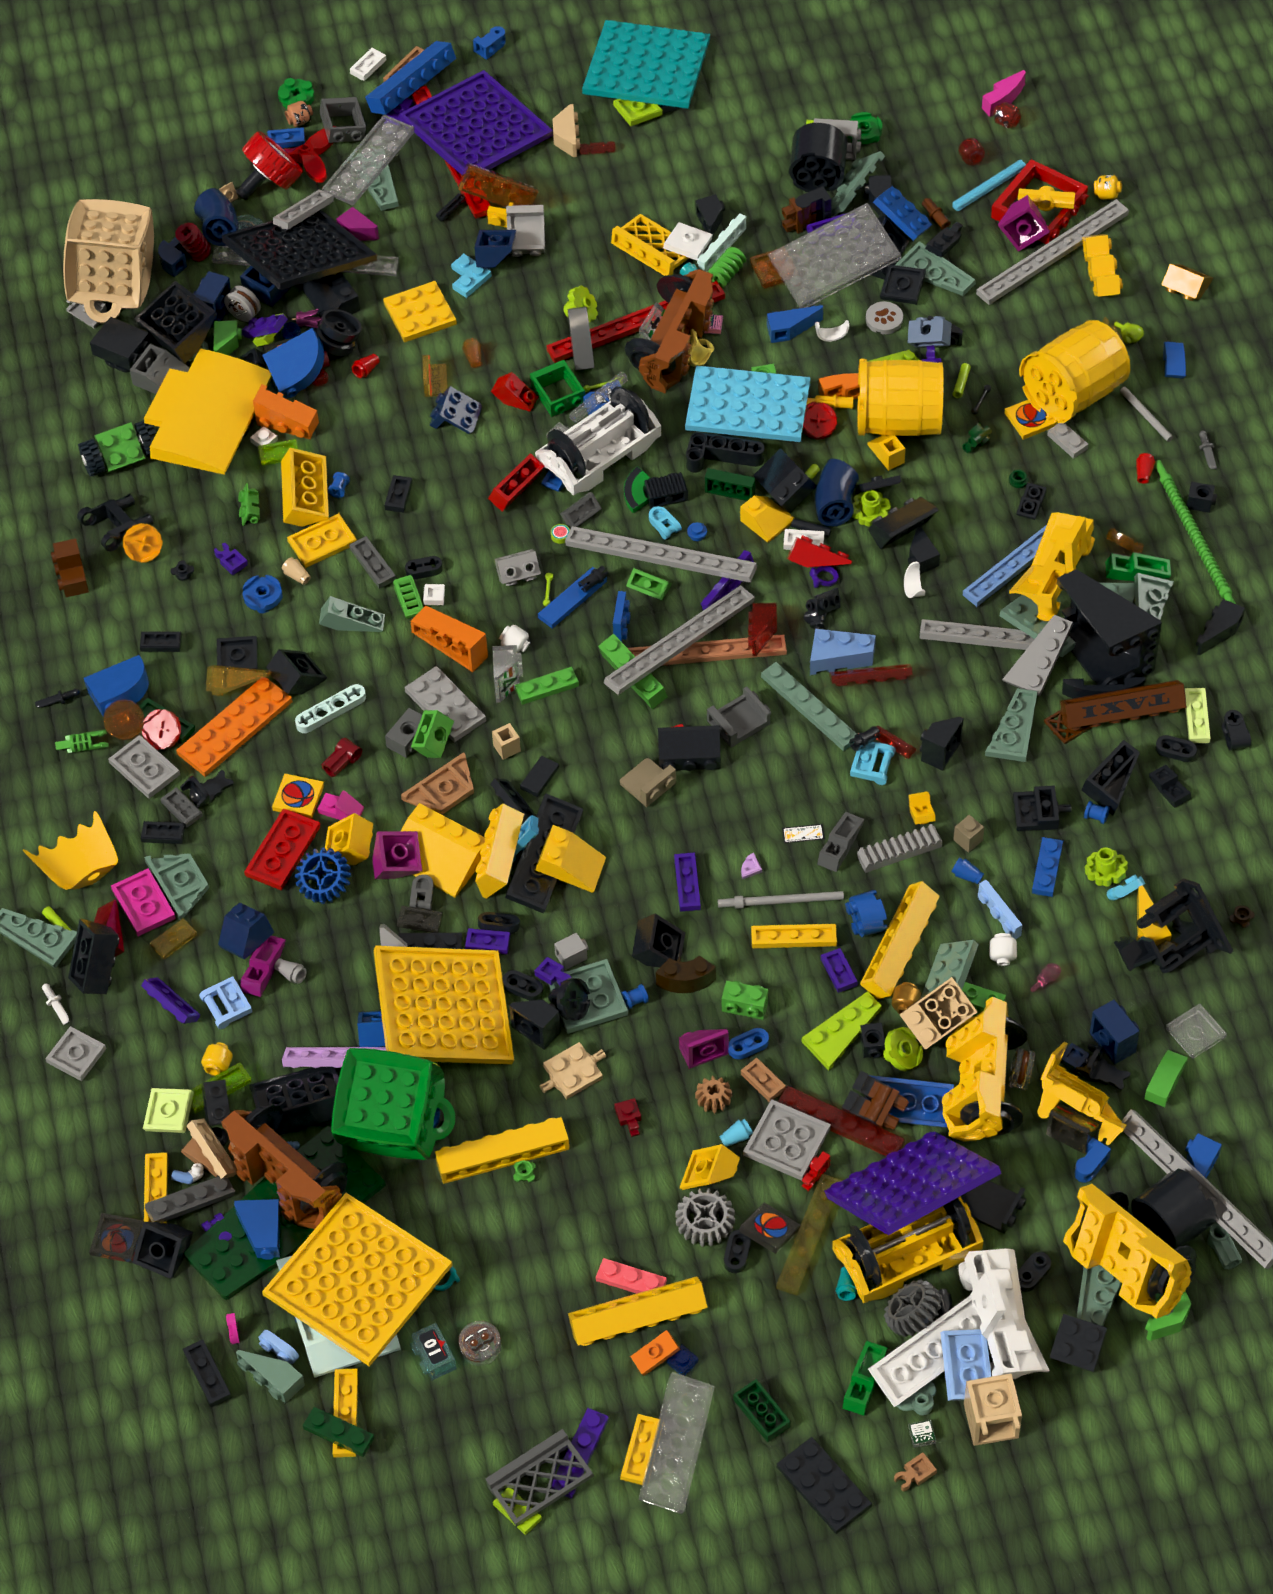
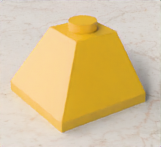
(765, 517)
(709, 1166)

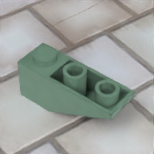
(350, 617)
(275, 1374)

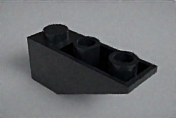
(1223, 625)

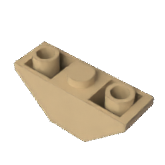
(566, 131)

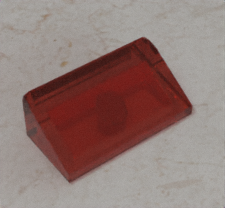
(900, 745)

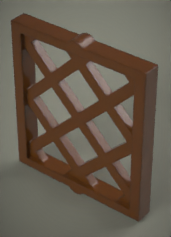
(1056, 730)

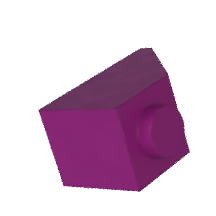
(358, 225)

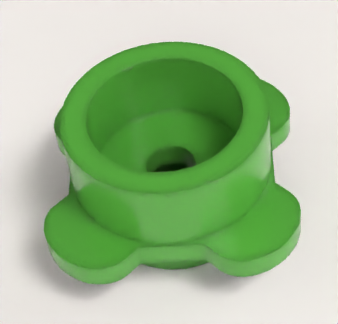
(521, 1166)

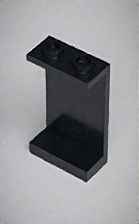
(994, 1205)

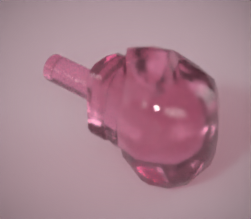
(1048, 973)

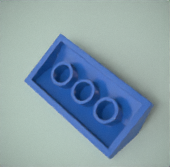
(924, 1100)

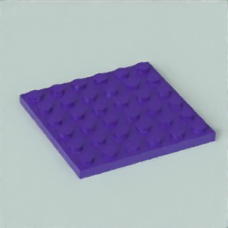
(476, 123)
(912, 1182)

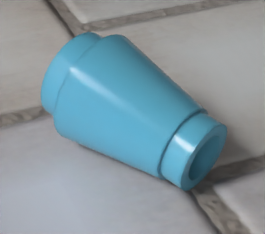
(736, 1133)

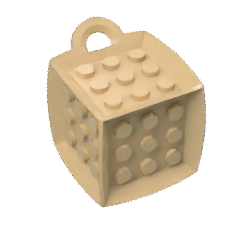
(108, 255)

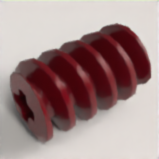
(193, 241)

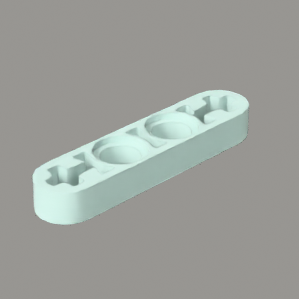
(328, 706)

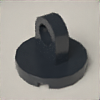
(571, 999)

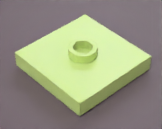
(168, 1110)

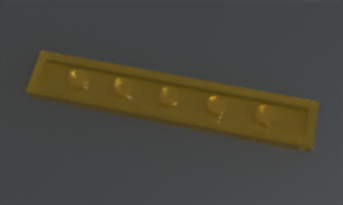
(807, 1238)

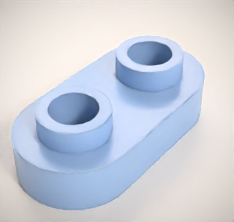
(283, 1351)

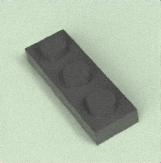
(372, 562)

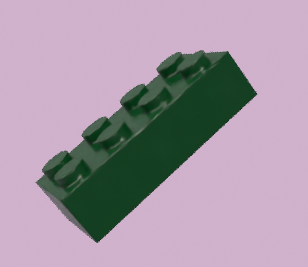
(729, 484)
(762, 1410)

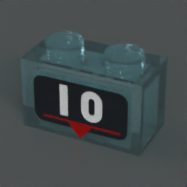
(433, 1351)

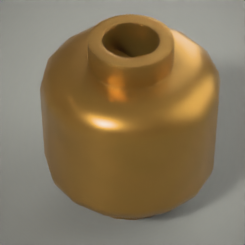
(905, 996)

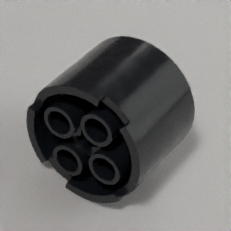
(818, 157)
(1175, 1209)

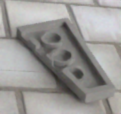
(1038, 660)

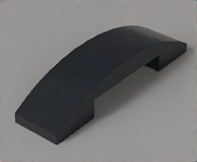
(1075, 687)

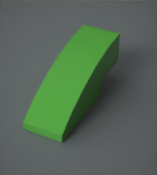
(1165, 1078)

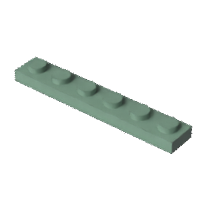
(808, 705)

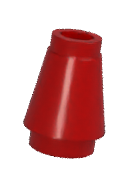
(365, 365)
(1145, 465)

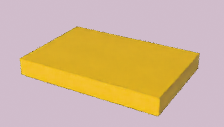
(321, 540)

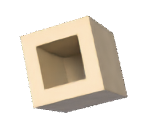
(506, 741)

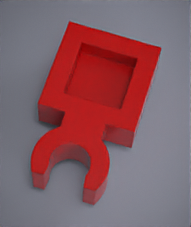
(818, 1166)

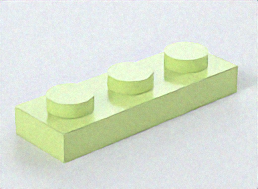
(1197, 715)

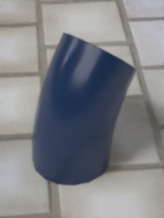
(216, 215)
(835, 493)

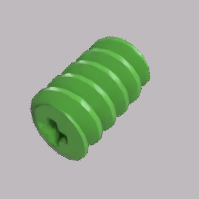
(727, 266)

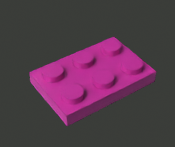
(143, 902)

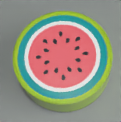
(559, 533)

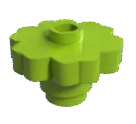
(580, 297)
(869, 506)
(1106, 867)

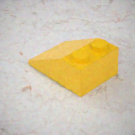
(570, 859)

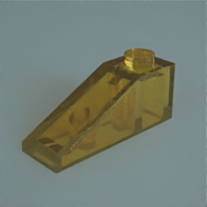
(225, 678)

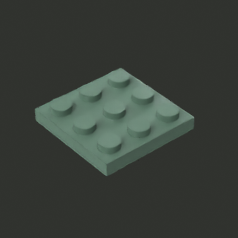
(604, 996)

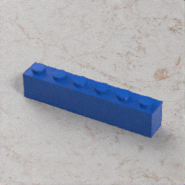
(410, 77)

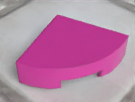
(233, 1328)

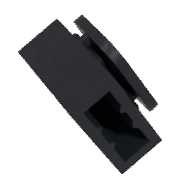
(119, 344)

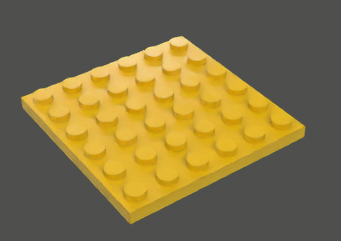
(443, 1004)
(357, 1279)

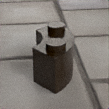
(685, 976)

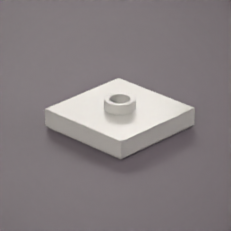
(687, 241)

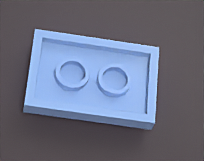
(964, 1360)

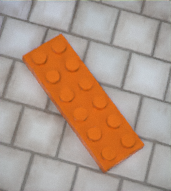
(234, 726)

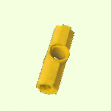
(1047, 198)

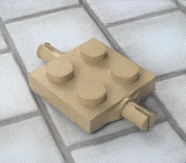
(572, 1070)

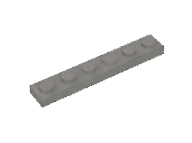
(974, 634)

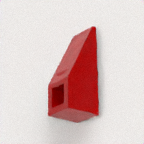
(811, 555)

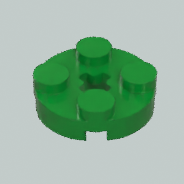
(293, 86)
(873, 127)

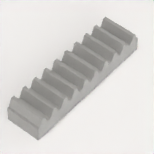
(899, 848)

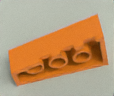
(451, 637)

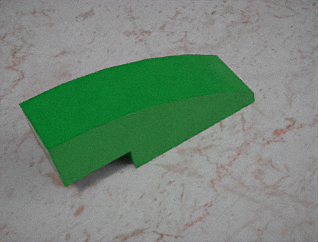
(1125, 568)
(862, 1382)

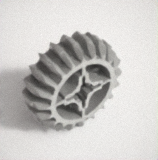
(705, 1228)

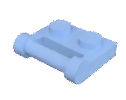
(231, 997)

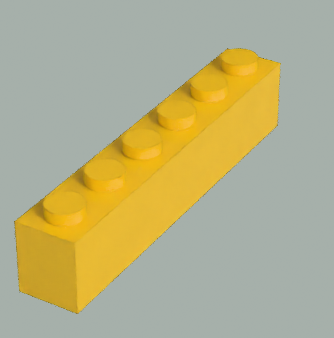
(900, 940)
(502, 1150)
(637, 1311)

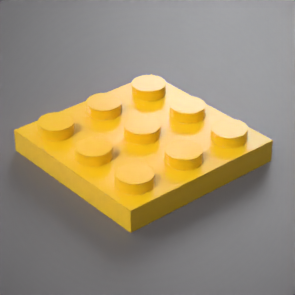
(419, 311)

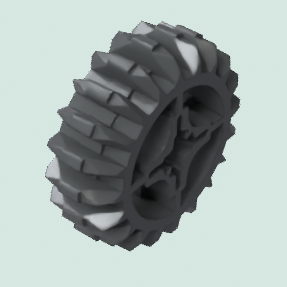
(912, 1308)

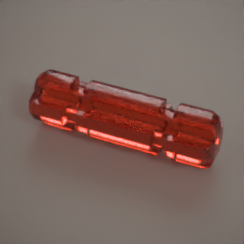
(598, 147)

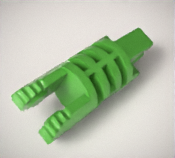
(81, 742)

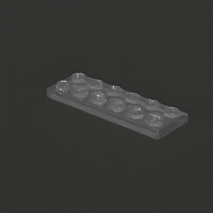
(368, 159)
(676, 1443)

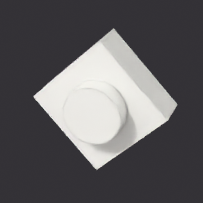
(263, 437)
(434, 594)

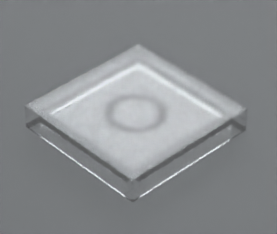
(1196, 1031)

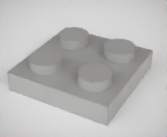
(75, 1053)

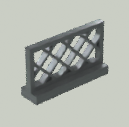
(533, 1460)

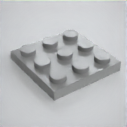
(786, 1139)

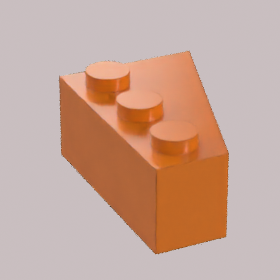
(283, 415)

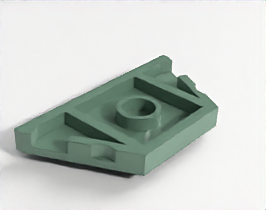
(179, 881)

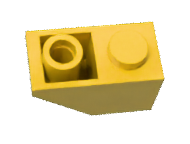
(888, 450)

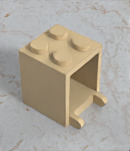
(992, 1409)

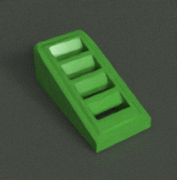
(405, 585)

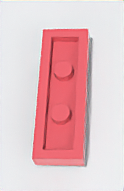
(628, 1277)

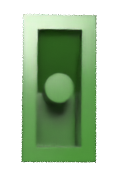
(226, 336)

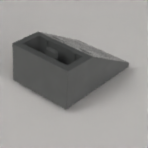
(152, 368)

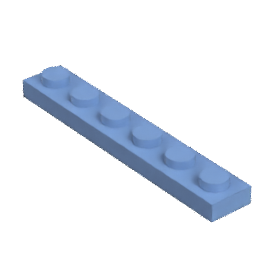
(1004, 570)

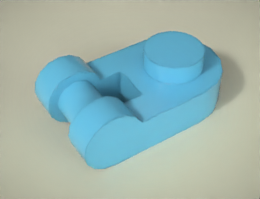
(659, 517)
(1120, 891)

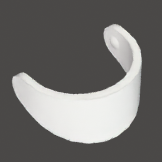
(832, 334)
(912, 581)

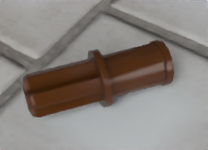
(936, 213)

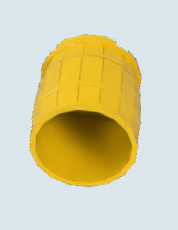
(1075, 370)
(900, 397)

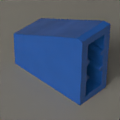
(262, 1225)

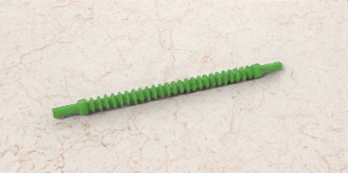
(1197, 539)

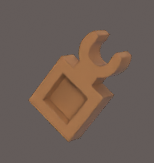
(917, 1470)

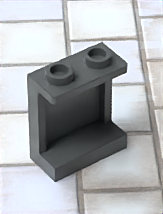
(740, 717)

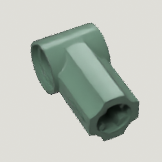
(1223, 1247)

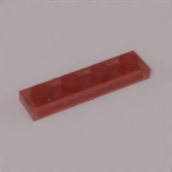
(880, 674)

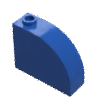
(296, 363)
(119, 682)

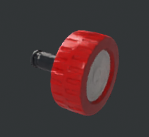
(269, 162)

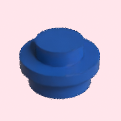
(697, 531)

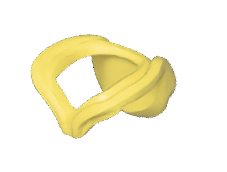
(699, 353)

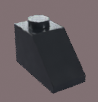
(710, 213)
(923, 551)

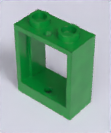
(558, 371)

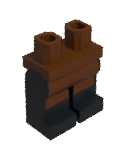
(807, 210)
(881, 1102)

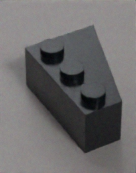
(1110, 778)

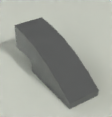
(580, 338)
(840, 841)

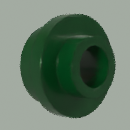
(1018, 478)

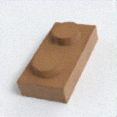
(763, 1080)

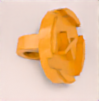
(142, 542)

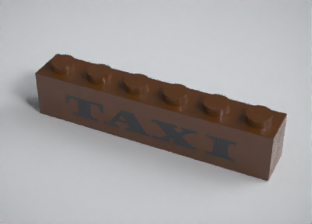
(1123, 704)

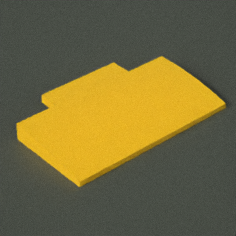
(205, 411)

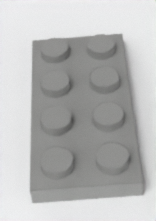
(439, 693)

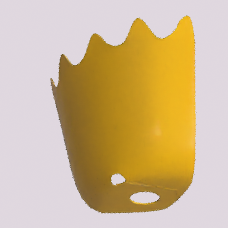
(80, 859)

